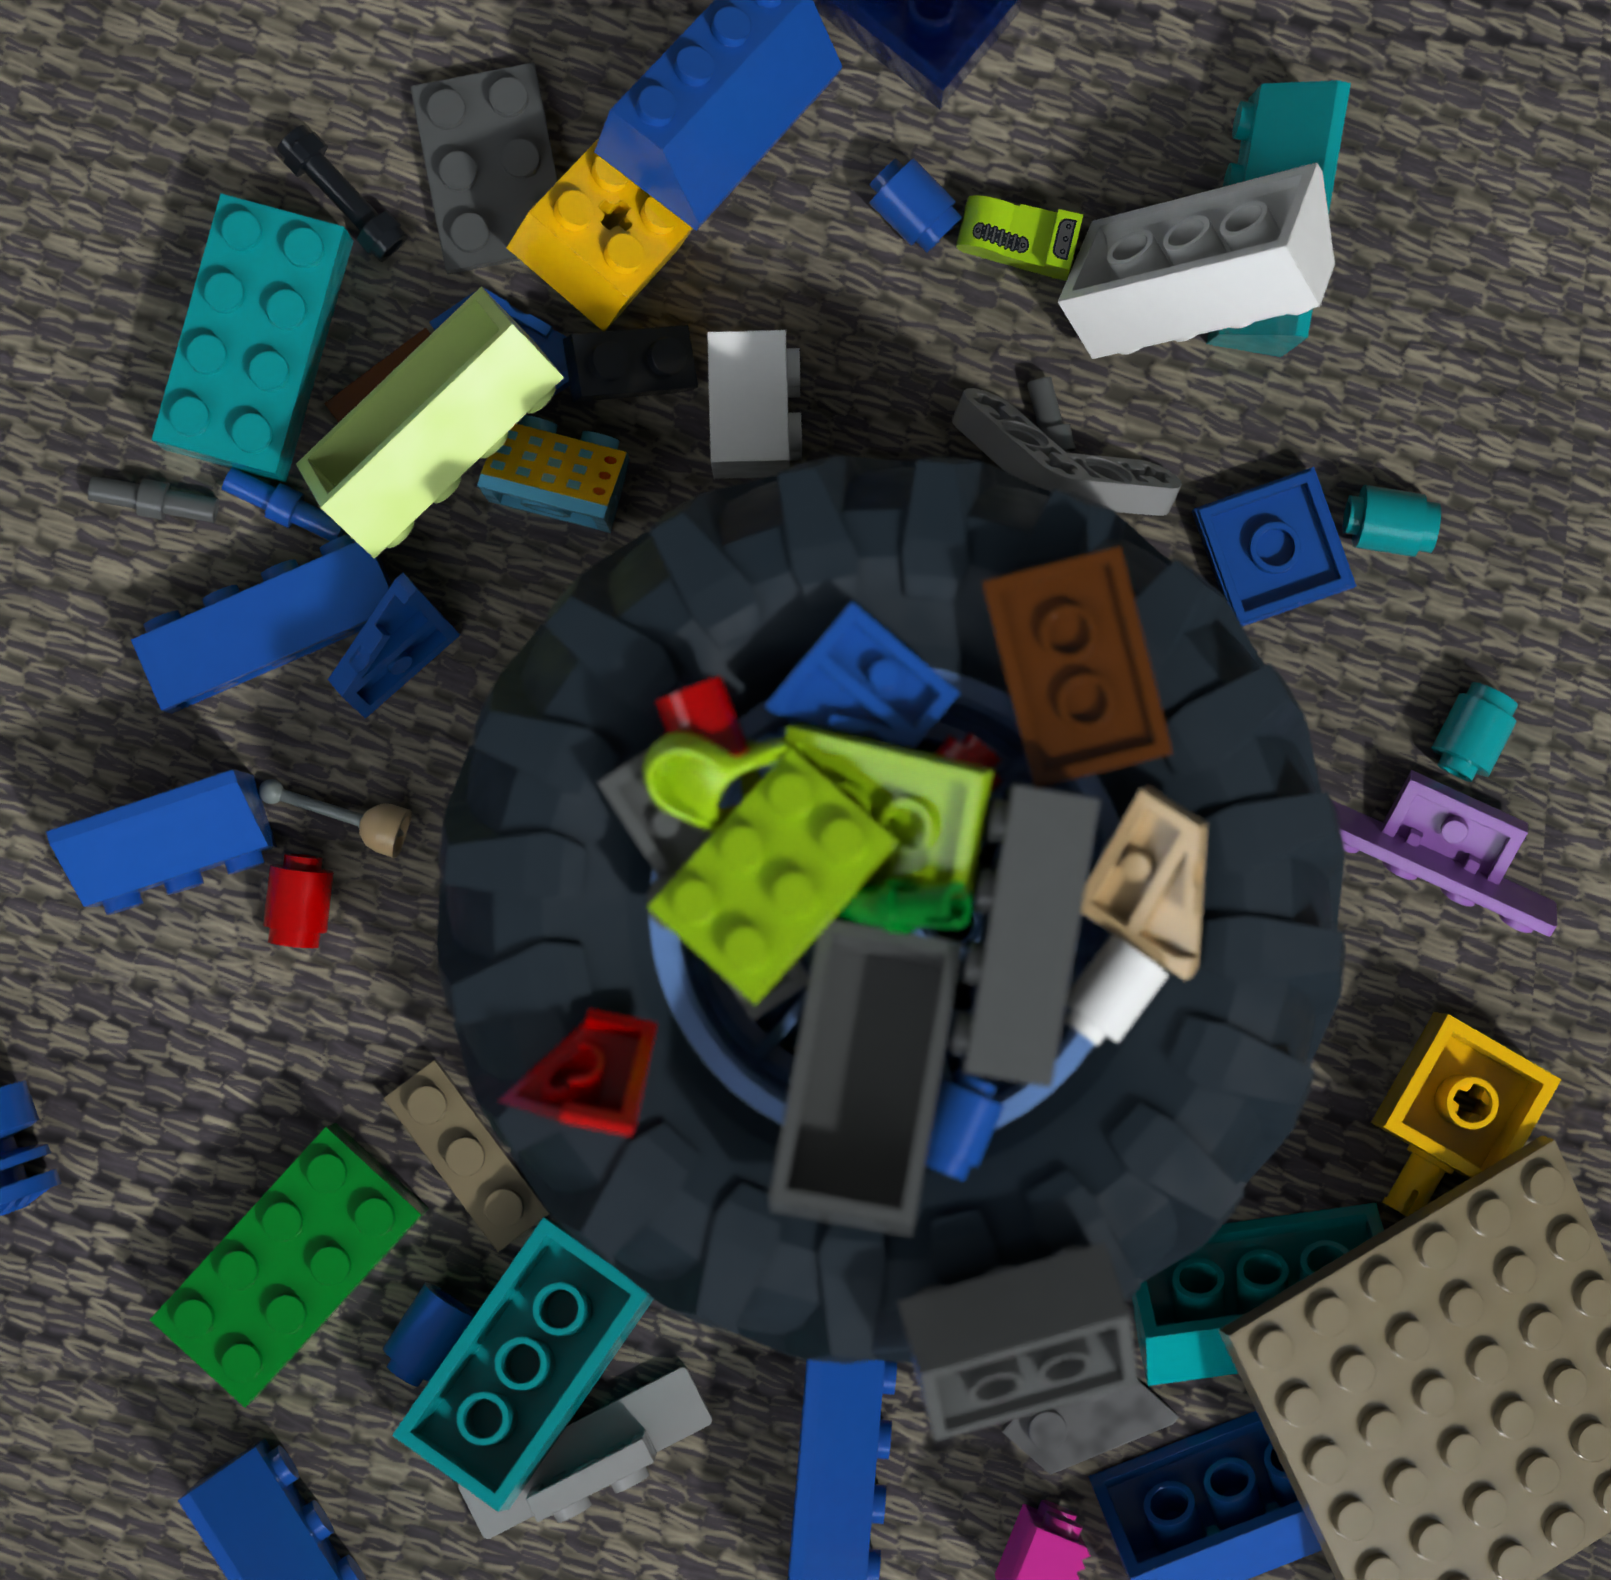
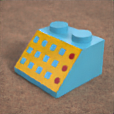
(557, 474)

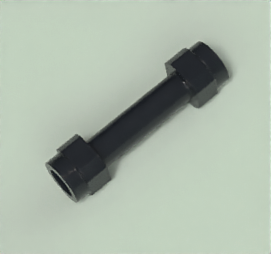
(305, 153)

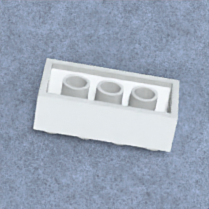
(1202, 263)

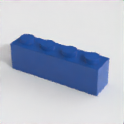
(262, 626)

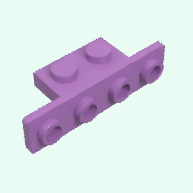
(1453, 845)

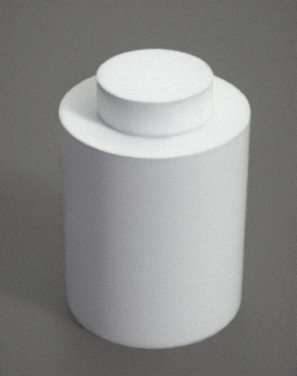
(1112, 991)

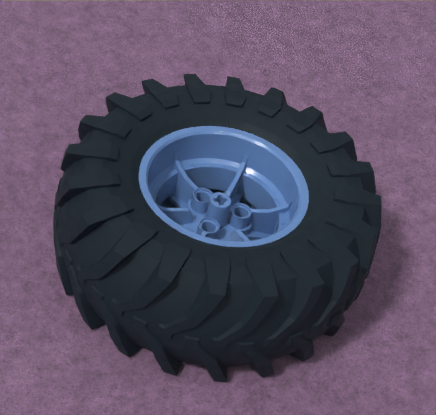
(553, 918)

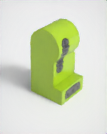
(1020, 235)

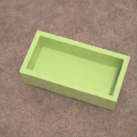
(428, 423)

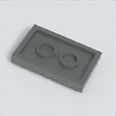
(483, 160)

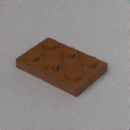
(1077, 667)

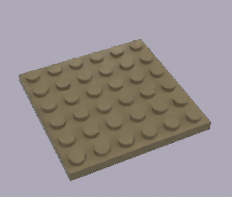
(1448, 1383)

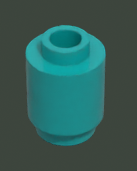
(1392, 521)
(1475, 732)

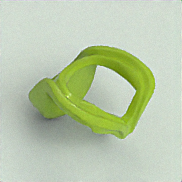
(691, 773)

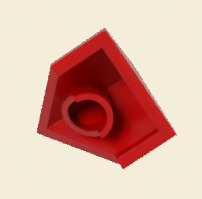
(592, 1075)

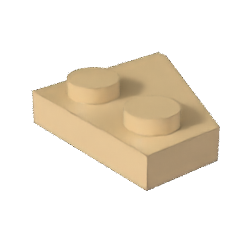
(1153, 882)

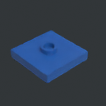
(1274, 547)

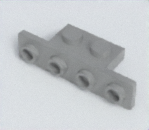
(602, 1451)

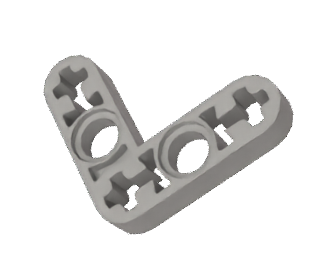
(1032, 456)

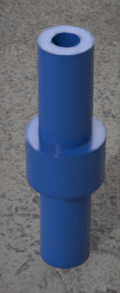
(281, 504)

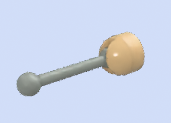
(377, 826)

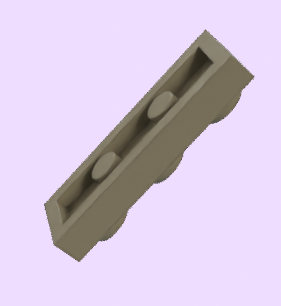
(466, 1155)

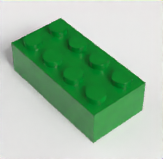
(289, 1264)

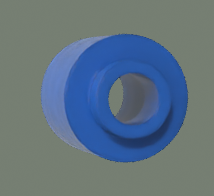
(914, 203)
(961, 1124)

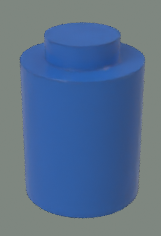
(426, 1334)

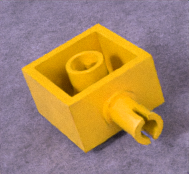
(598, 238)
(1423, 1111)

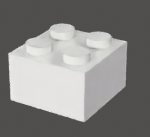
(749, 403)

